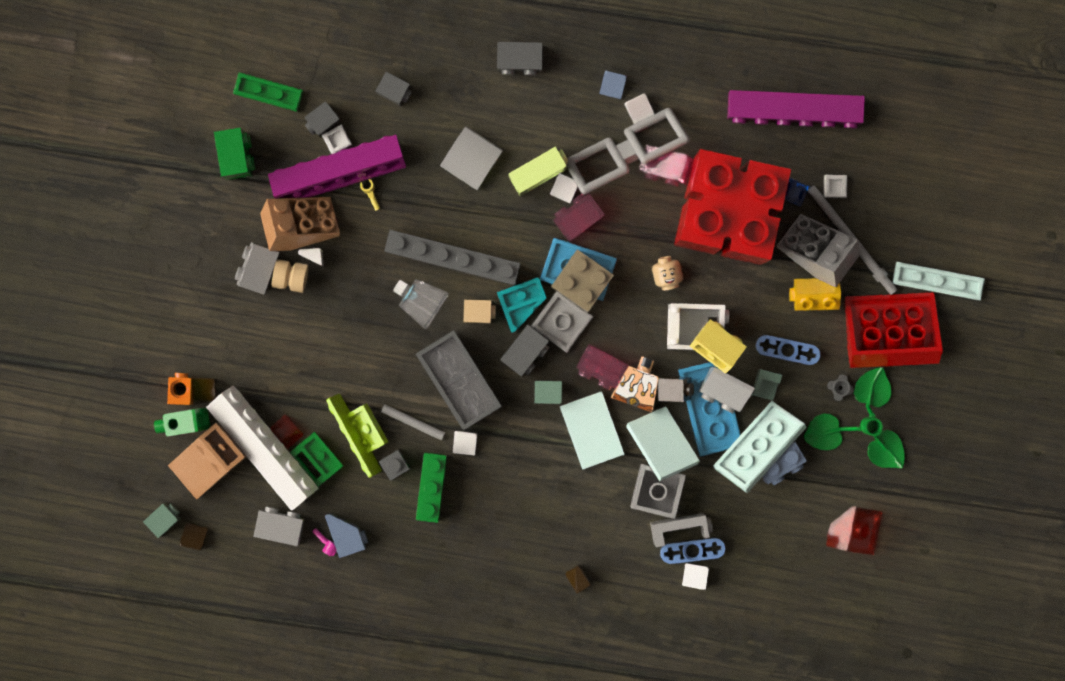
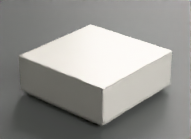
(336, 139)
(835, 186)

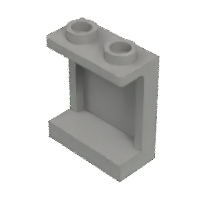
(683, 522)

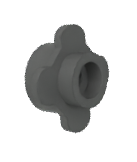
(839, 394)

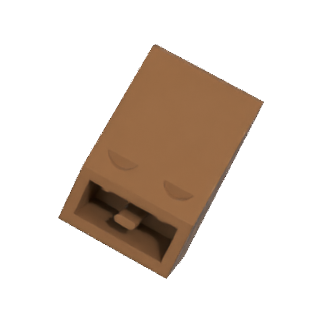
(298, 222)
(207, 460)

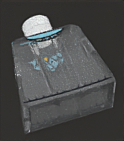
(421, 301)

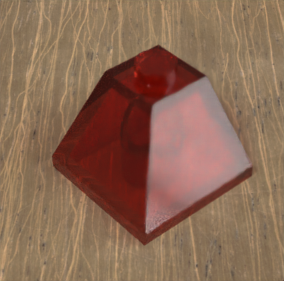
(855, 531)

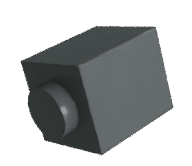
(394, 89)
(321, 120)
(394, 464)

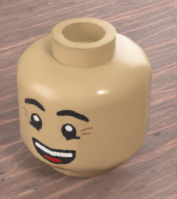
(667, 273)

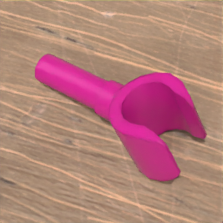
(329, 548)

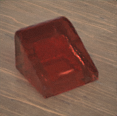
(286, 431)

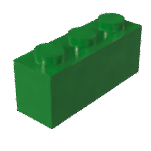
(431, 487)

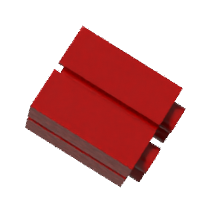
(732, 207)

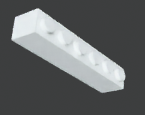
(262, 447)

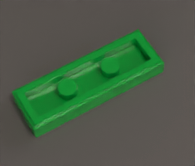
(268, 92)

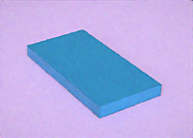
(712, 426)

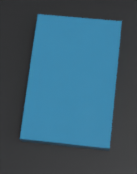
(561, 253)

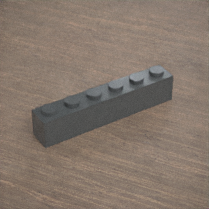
(452, 257)

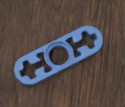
(802, 359)
(708, 543)

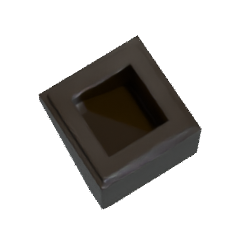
(577, 578)

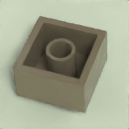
(582, 280)

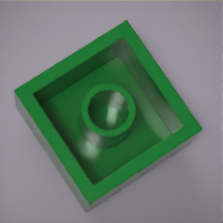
(234, 154)

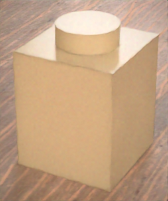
(479, 311)

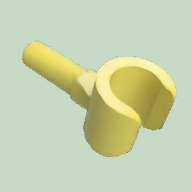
(371, 195)

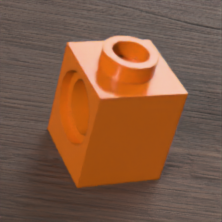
(173, 396)

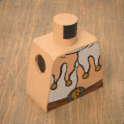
(638, 386)

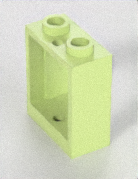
(538, 170)

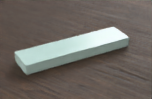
(938, 281)

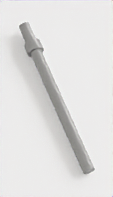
(878, 273)

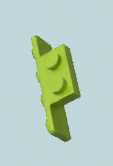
(361, 431)

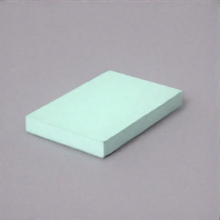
(592, 430)
(662, 443)

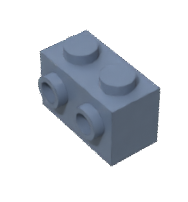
(789, 461)

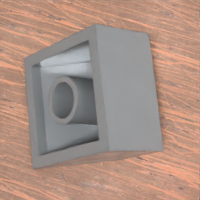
(726, 390)

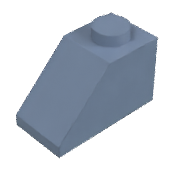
(346, 535)

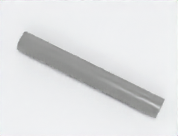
(412, 422)

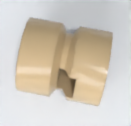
(291, 276)

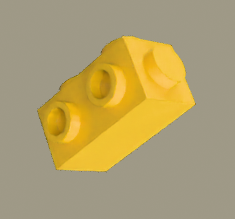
(814, 295)

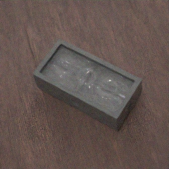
(458, 380)

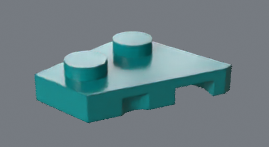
(521, 301)

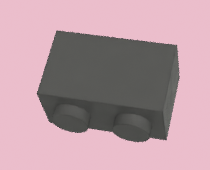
(519, 57)
(525, 350)

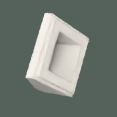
(639, 108)
(564, 188)
(314, 255)
(464, 443)
(695, 576)

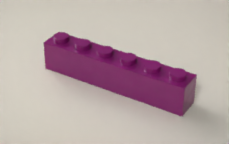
(795, 108)
(338, 169)

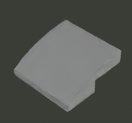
(471, 158)

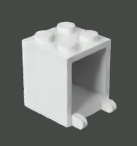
(687, 321)

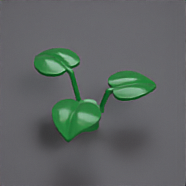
(887, 447)

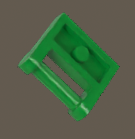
(320, 456)

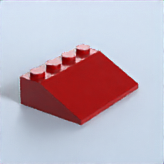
(892, 330)

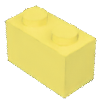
(718, 346)

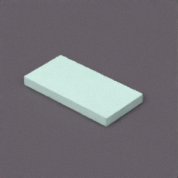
(759, 446)

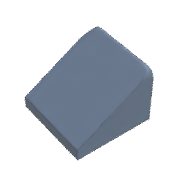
(612, 84)

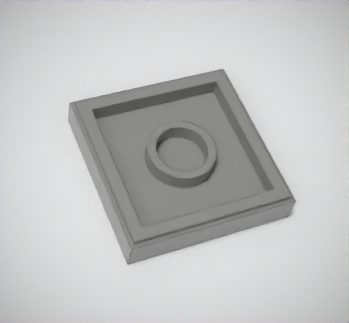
(561, 321)

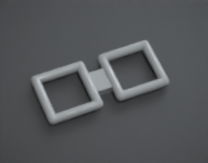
(627, 151)

